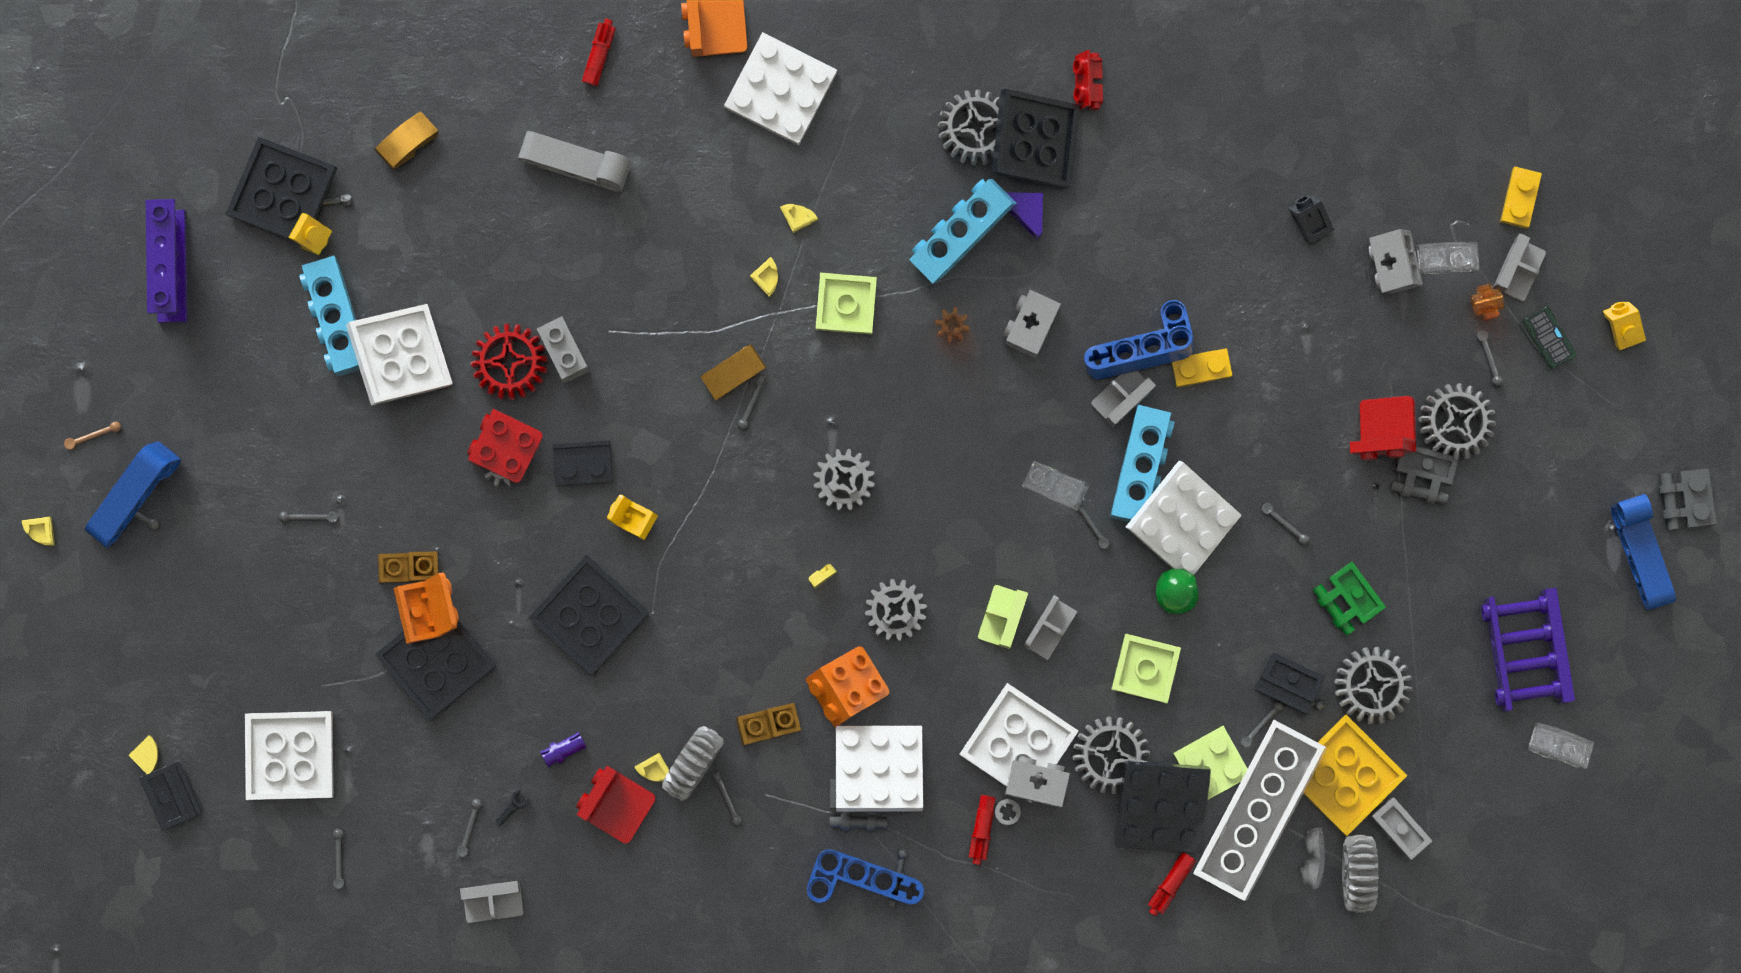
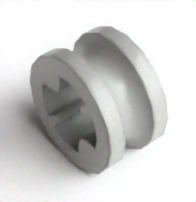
(998, 815)

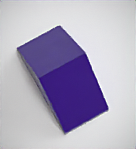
(1028, 212)

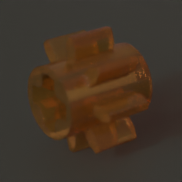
(1487, 301)
(946, 320)

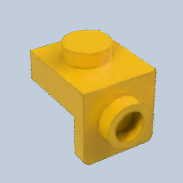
(310, 234)
(1625, 324)
(631, 517)

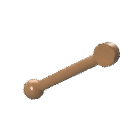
(72, 443)

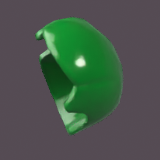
(1177, 591)

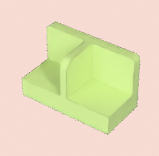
(1002, 616)

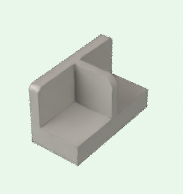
(1520, 268)
(1122, 396)
(1050, 628)
(1401, 828)
(492, 901)

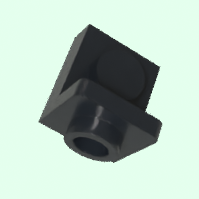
(1311, 217)

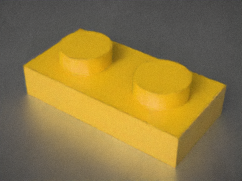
(1520, 197)
(1202, 368)

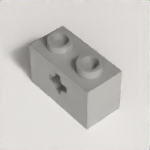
(1403, 273)
(1031, 340)
(562, 349)
(1049, 794)

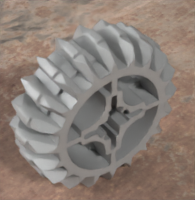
(963, 130)
(1464, 432)
(1375, 698)
(1086, 749)
(692, 763)
(1360, 873)

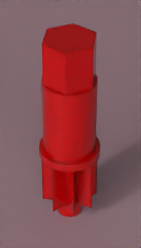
(598, 54)
(982, 830)
(1171, 884)

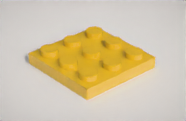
(1351, 776)

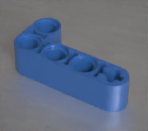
(1138, 345)
(130, 492)
(1642, 551)
(867, 882)

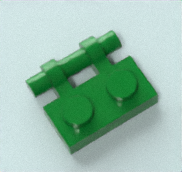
(1355, 592)

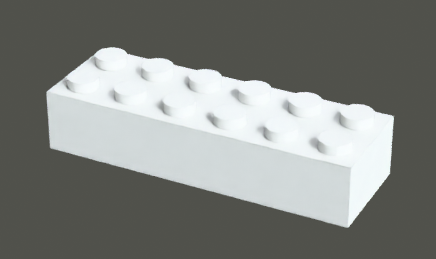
(1260, 810)

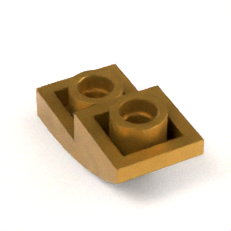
(405, 140)
(733, 372)
(407, 567)
(768, 724)

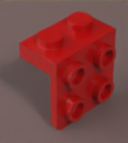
(1386, 428)
(504, 446)
(615, 804)

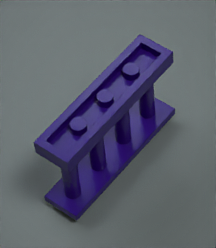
(166, 261)
(1551, 632)

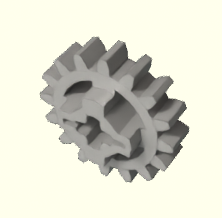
(855, 472)
(906, 618)

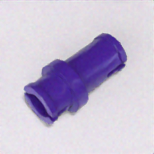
(563, 749)

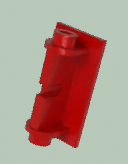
(1086, 68)

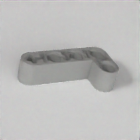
(599, 169)

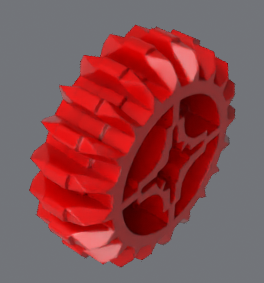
(495, 362)

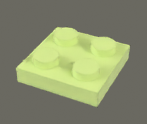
(846, 303)
(1146, 668)
(1219, 754)

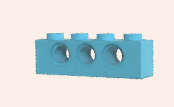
(997, 204)
(329, 272)
(1145, 420)

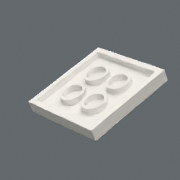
(780, 88)
(399, 354)
(1183, 520)
(1015, 729)
(289, 755)
(879, 768)

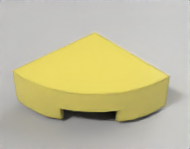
(798, 216)
(766, 277)
(40, 530)
(821, 576)
(146, 755)
(653, 768)

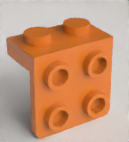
(714, 27)
(426, 609)
(847, 686)

